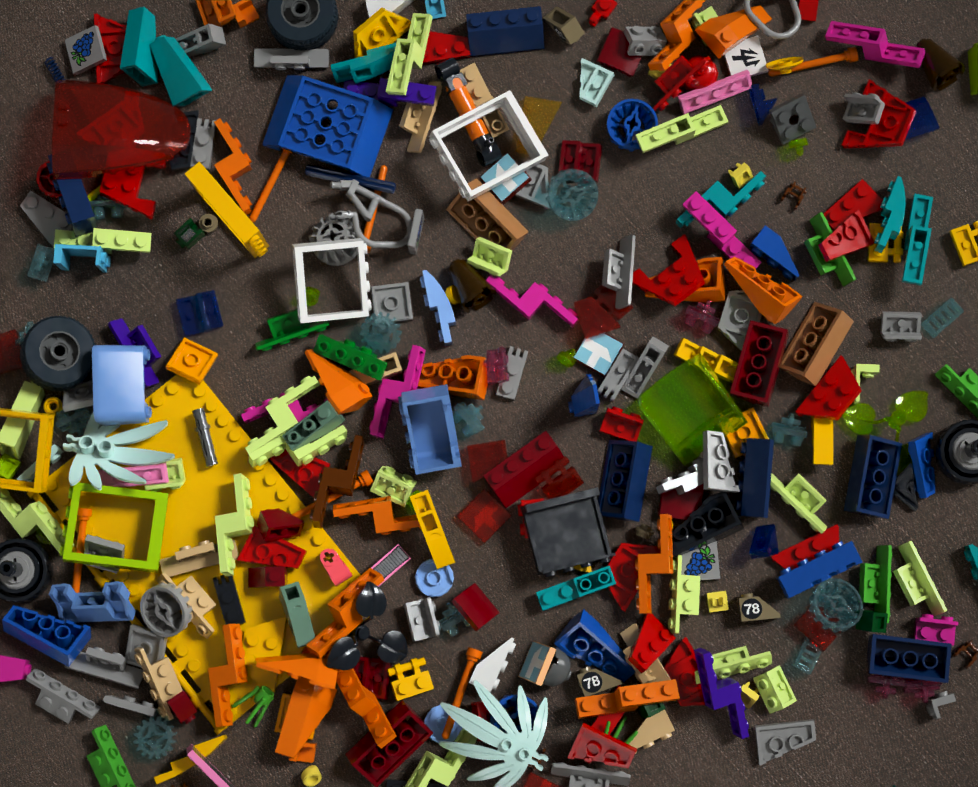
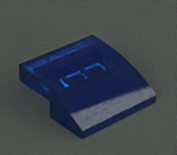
(924, 119)
(199, 313)

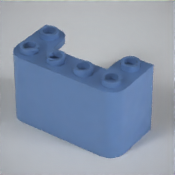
(430, 429)

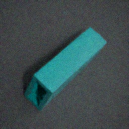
(137, 54)
(178, 72)

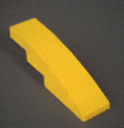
(720, 364)
(822, 441)
(184, 764)

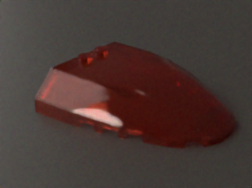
(112, 130)

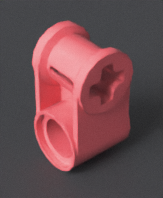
(337, 569)

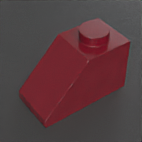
(278, 524)
(267, 577)
(182, 708)

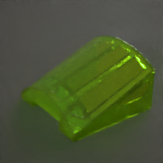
(687, 404)

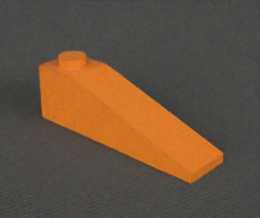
(729, 30)
(714, 278)
(769, 297)
(463, 376)
(343, 389)
(301, 666)
(304, 714)

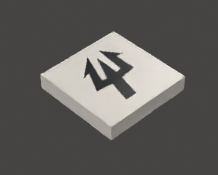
(746, 56)

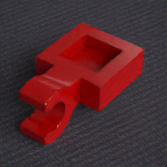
(601, 9)

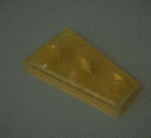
(540, 116)

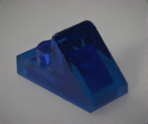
(760, 107)
(764, 542)

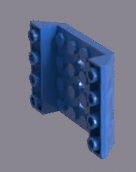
(351, 138)

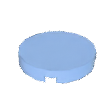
(434, 581)
(436, 721)

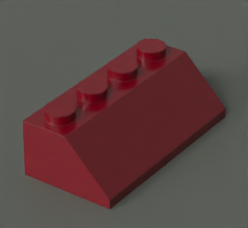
(759, 363)
(516, 474)
(380, 763)

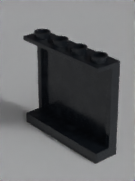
(566, 532)

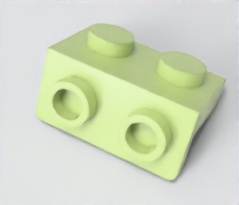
(490, 257)
(175, 474)

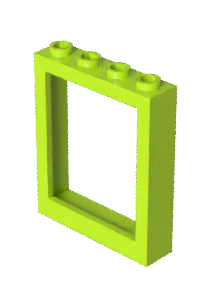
(156, 536)

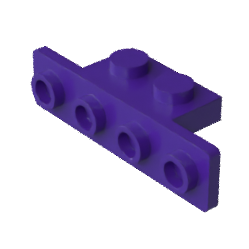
(137, 336)

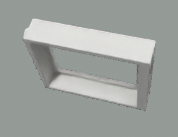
(521, 127)

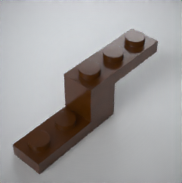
(337, 481)

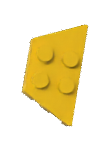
(379, 30)
(264, 641)

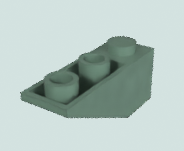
(313, 426)
(297, 613)

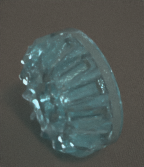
(584, 194)
(837, 600)

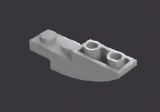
(686, 481)

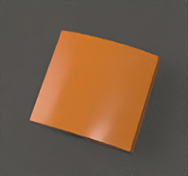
(216, 11)

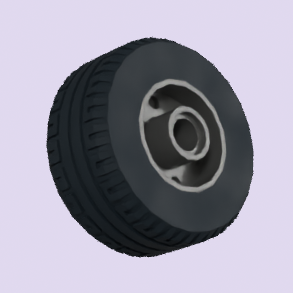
(302, 22)
(47, 368)

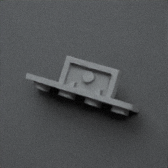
(290, 58)
(619, 271)
(107, 666)
(60, 699)
(586, 777)

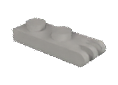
(203, 143)
(514, 369)
(618, 374)
(130, 704)

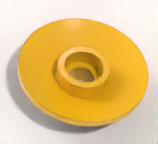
(785, 64)

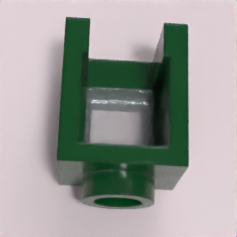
(188, 234)

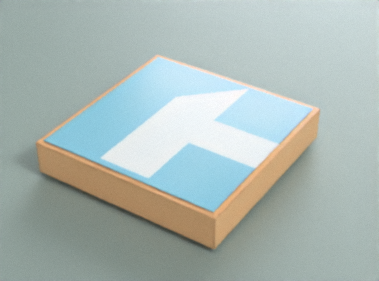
(537, 663)

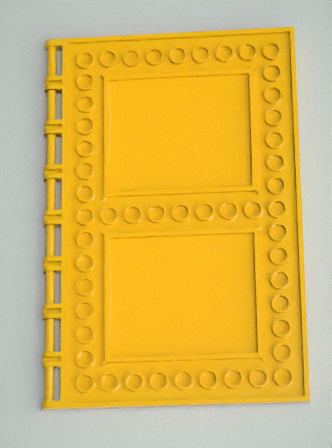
(191, 521)

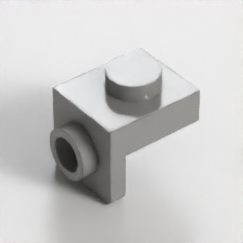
(941, 699)

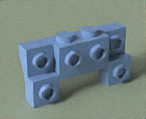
(108, 605)

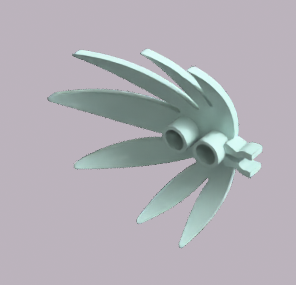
(98, 450)
(513, 747)

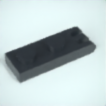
(229, 600)

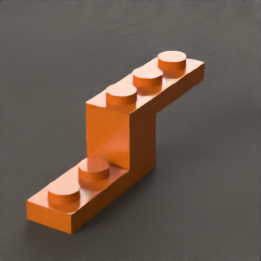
(677, 32)
(233, 166)
(382, 514)
(654, 564)
(344, 614)
(227, 675)
(627, 698)
(366, 705)

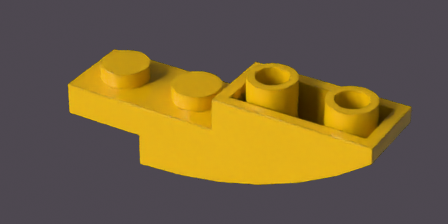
(432, 529)

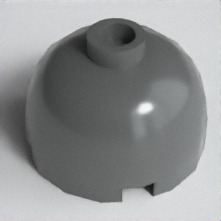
(559, 669)

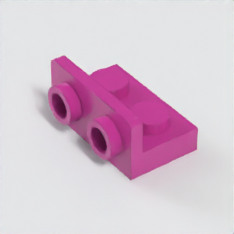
(935, 629)

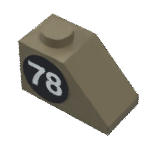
(564, 25)
(754, 609)
(595, 681)

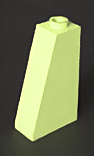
(16, 430)

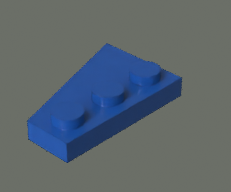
(921, 460)

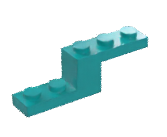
(723, 200)
(917, 239)

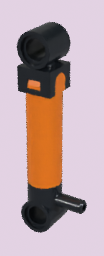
(455, 86)

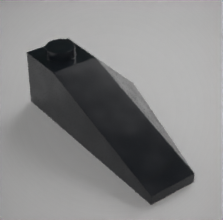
(706, 525)

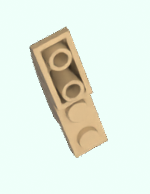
(480, 94)

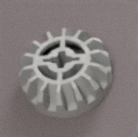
(335, 256)
(162, 610)

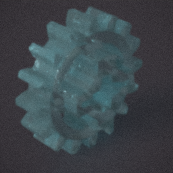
(383, 340)
(156, 746)

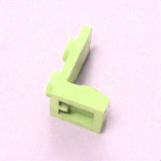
(866, 371)

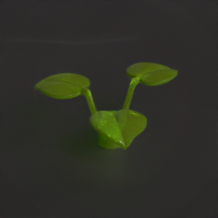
(909, 406)

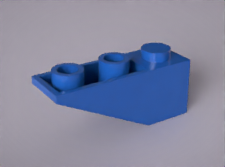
(772, 248)

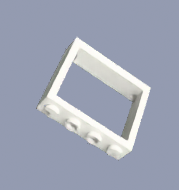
(363, 268)

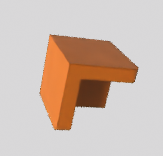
(245, 12)
(306, 753)

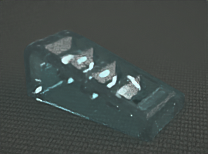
(954, 306)
(808, 670)

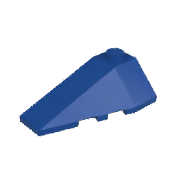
(585, 398)
(591, 643)

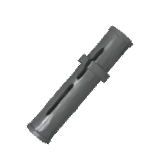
(202, 428)

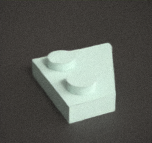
(593, 82)

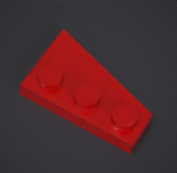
(445, 46)
(859, 197)
(847, 238)
(271, 552)
(600, 747)

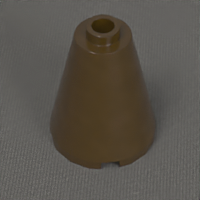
(939, 65)
(470, 286)

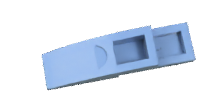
(437, 300)

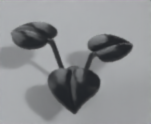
(392, 647)

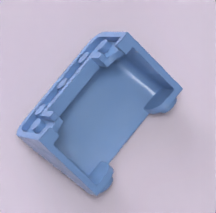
(119, 384)

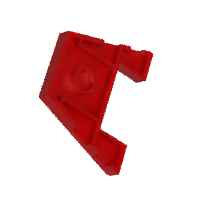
(892, 127)
(125, 187)
(677, 280)

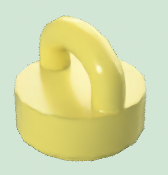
(311, 776)

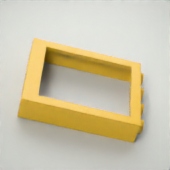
(227, 210)
(43, 452)

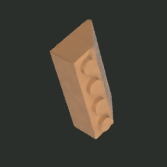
(487, 218)
(815, 343)

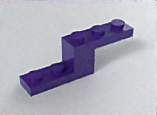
(416, 92)
(721, 693)

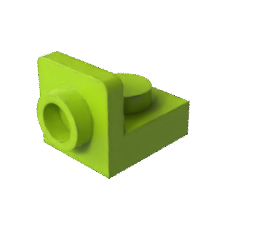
(8, 466)

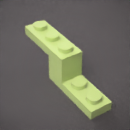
(409, 54)
(681, 129)
(107, 239)
(282, 414)
(303, 454)
(31, 518)
(234, 525)
(437, 768)

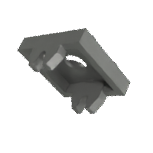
(781, 114)

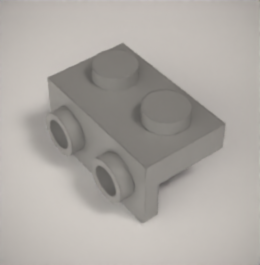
(644, 40)
(863, 108)
(901, 326)
(97, 546)
(422, 619)

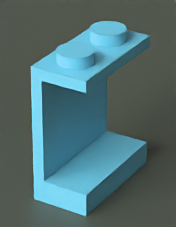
(63, 252)

